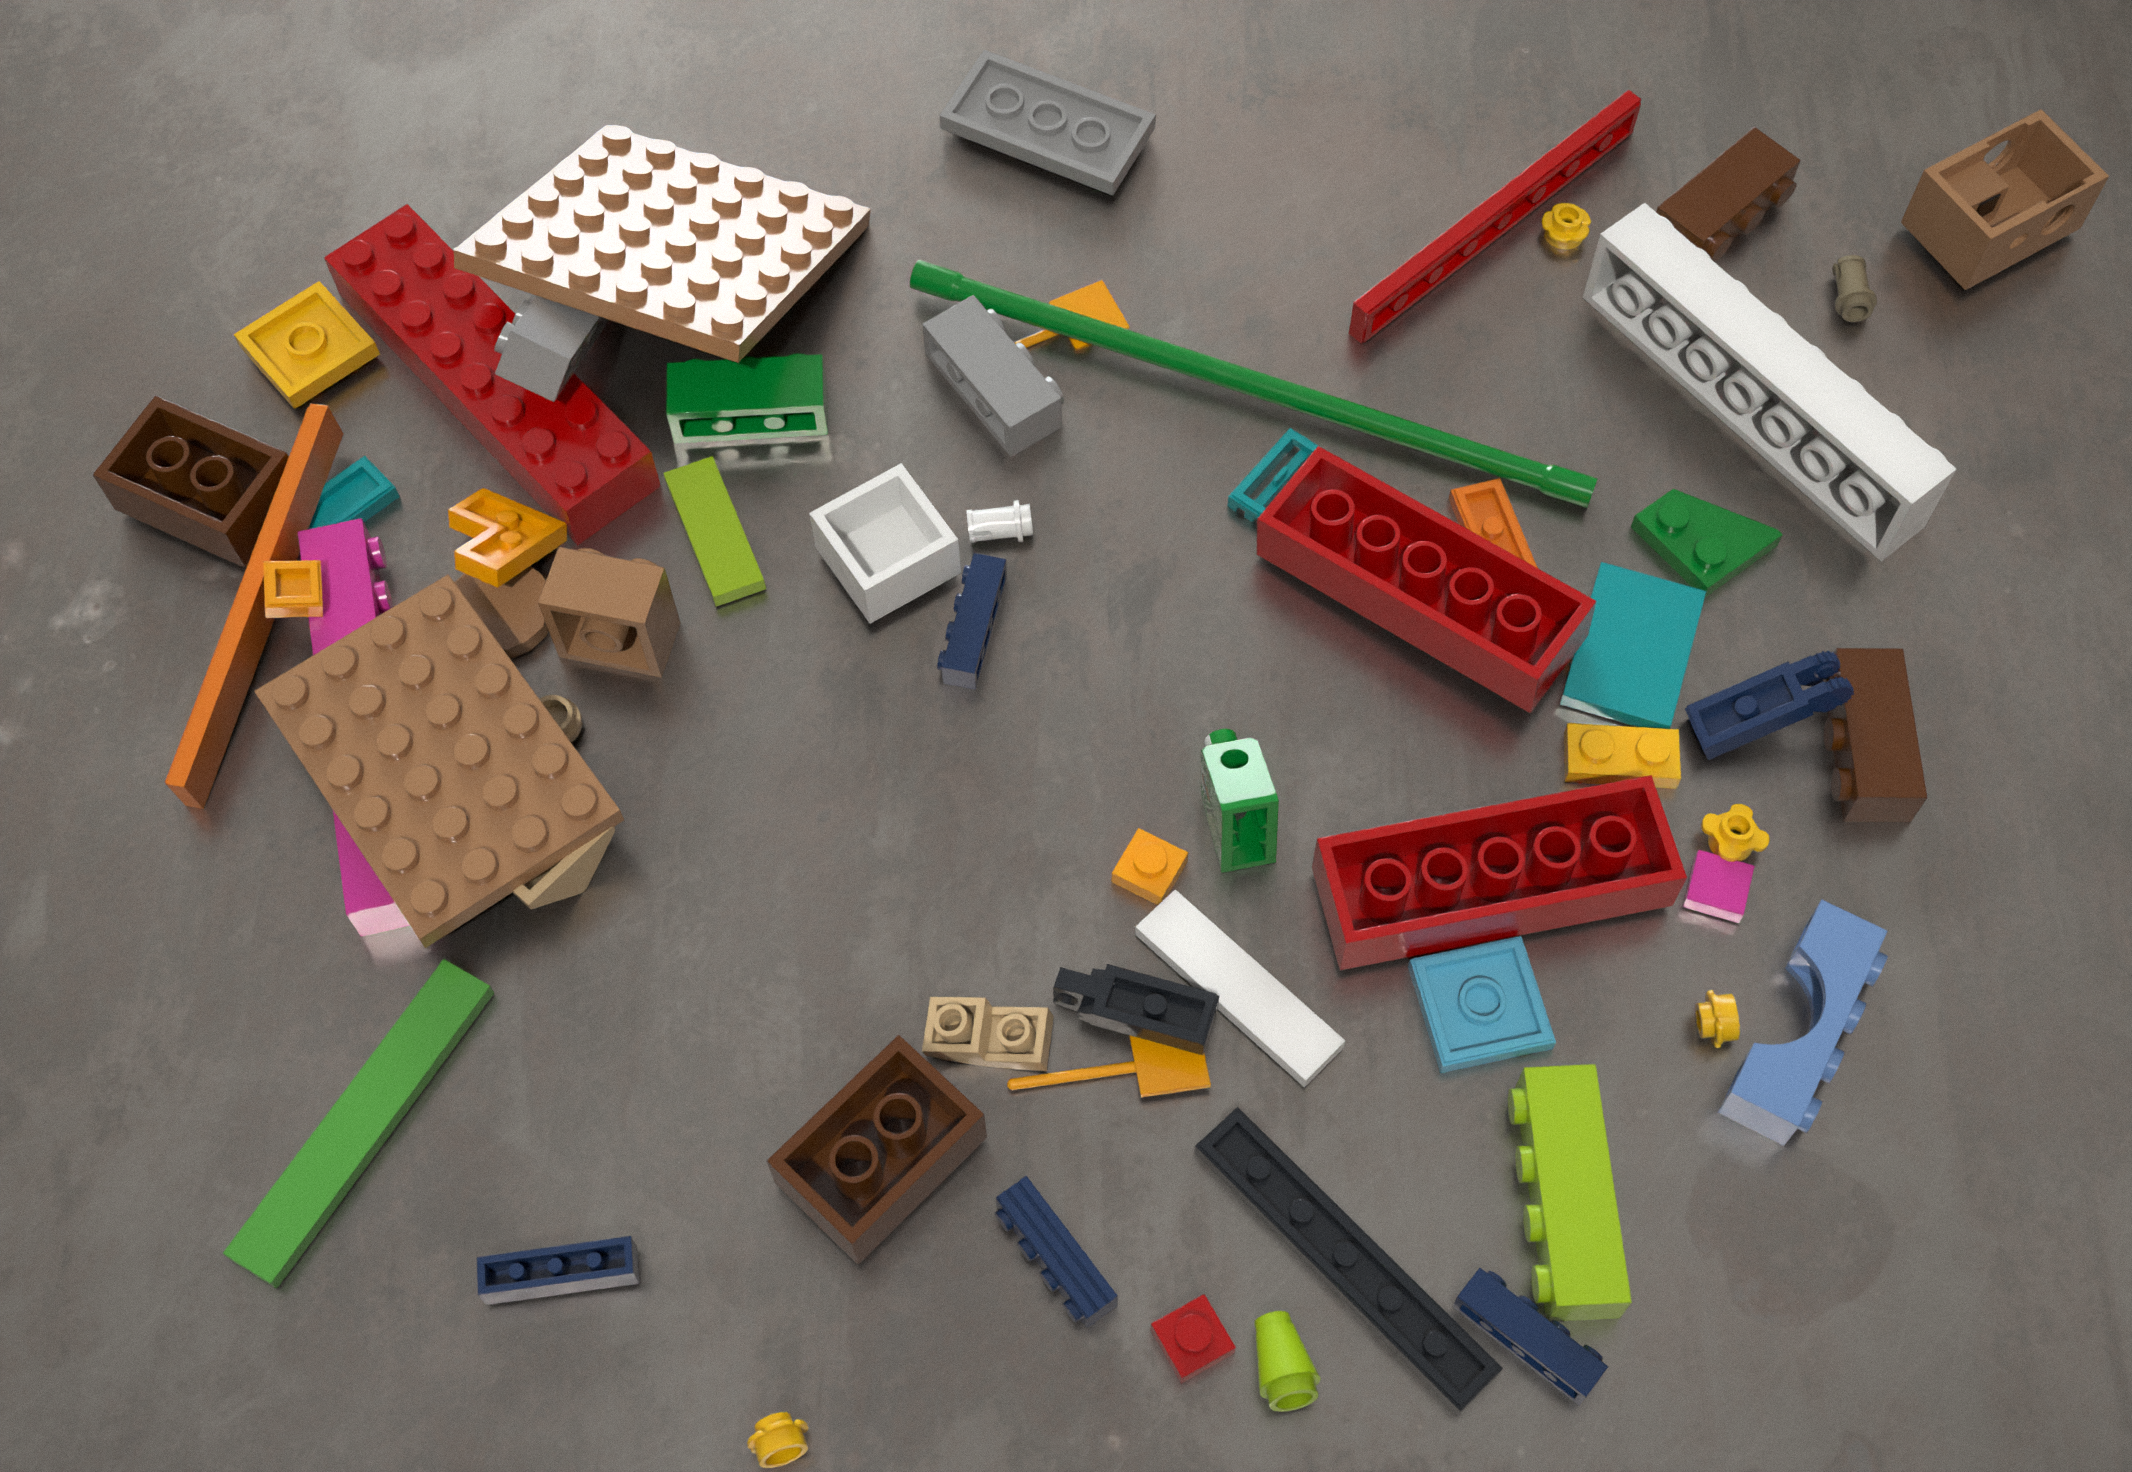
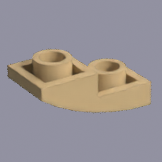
(988, 1036)

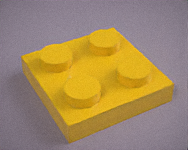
(306, 344)

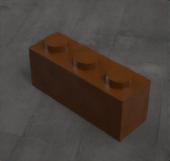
(1732, 193)
(1875, 739)

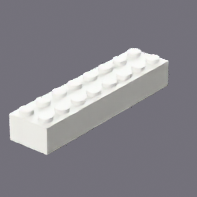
(1766, 382)

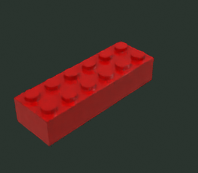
(1425, 578)
(1497, 872)

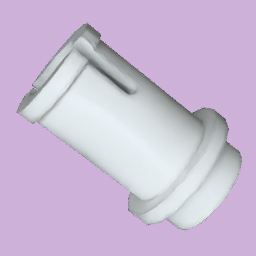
(1000, 523)

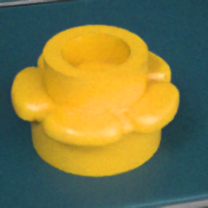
(1566, 225)
(1718, 1018)
(778, 1440)

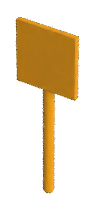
(1090, 301)
(1157, 1067)

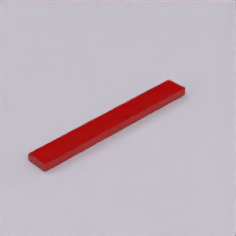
(1493, 217)

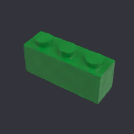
(747, 398)

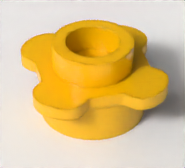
(1729, 845)

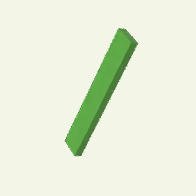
(358, 1124)

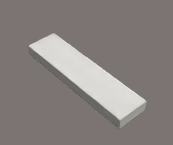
(1246, 990)

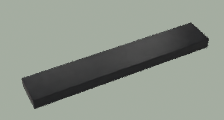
(1348, 1261)

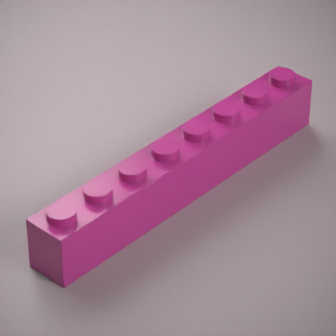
(350, 600)

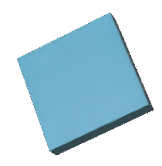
(1481, 1004)

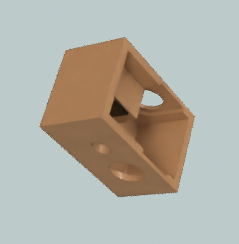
(1998, 213)

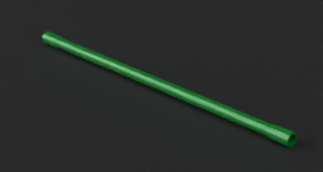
(1548, 479)

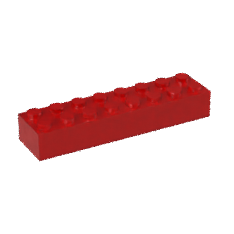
(445, 329)

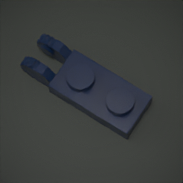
(1768, 703)

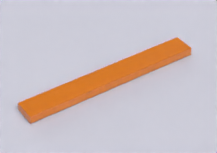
(246, 626)

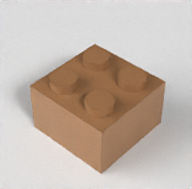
(610, 611)

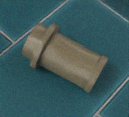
(1854, 298)

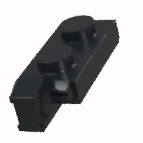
(1139, 1005)

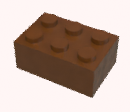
(193, 479)
(878, 1149)

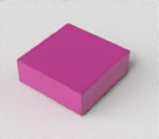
(1718, 886)

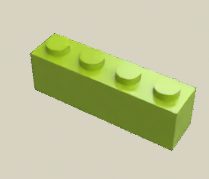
(1570, 1194)

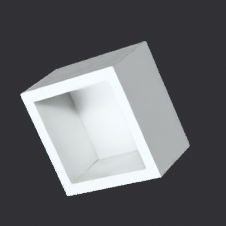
(885, 543)

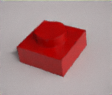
(1192, 1338)

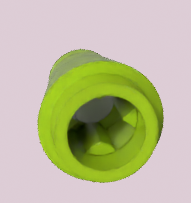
(1284, 1365)

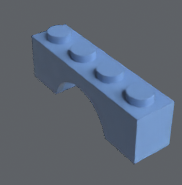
(1778, 1081)

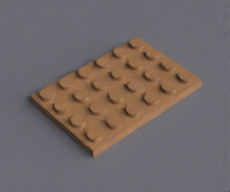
(438, 759)

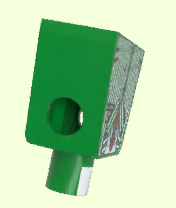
(1237, 782)

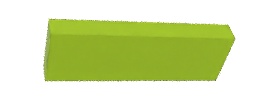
(714, 531)

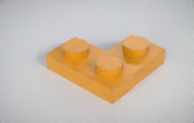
(504, 536)

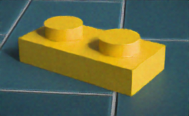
(1621, 753)

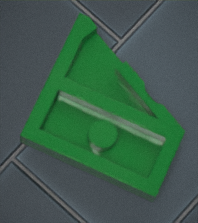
(1702, 539)

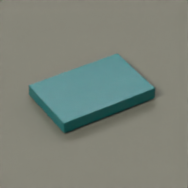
(1634, 648)

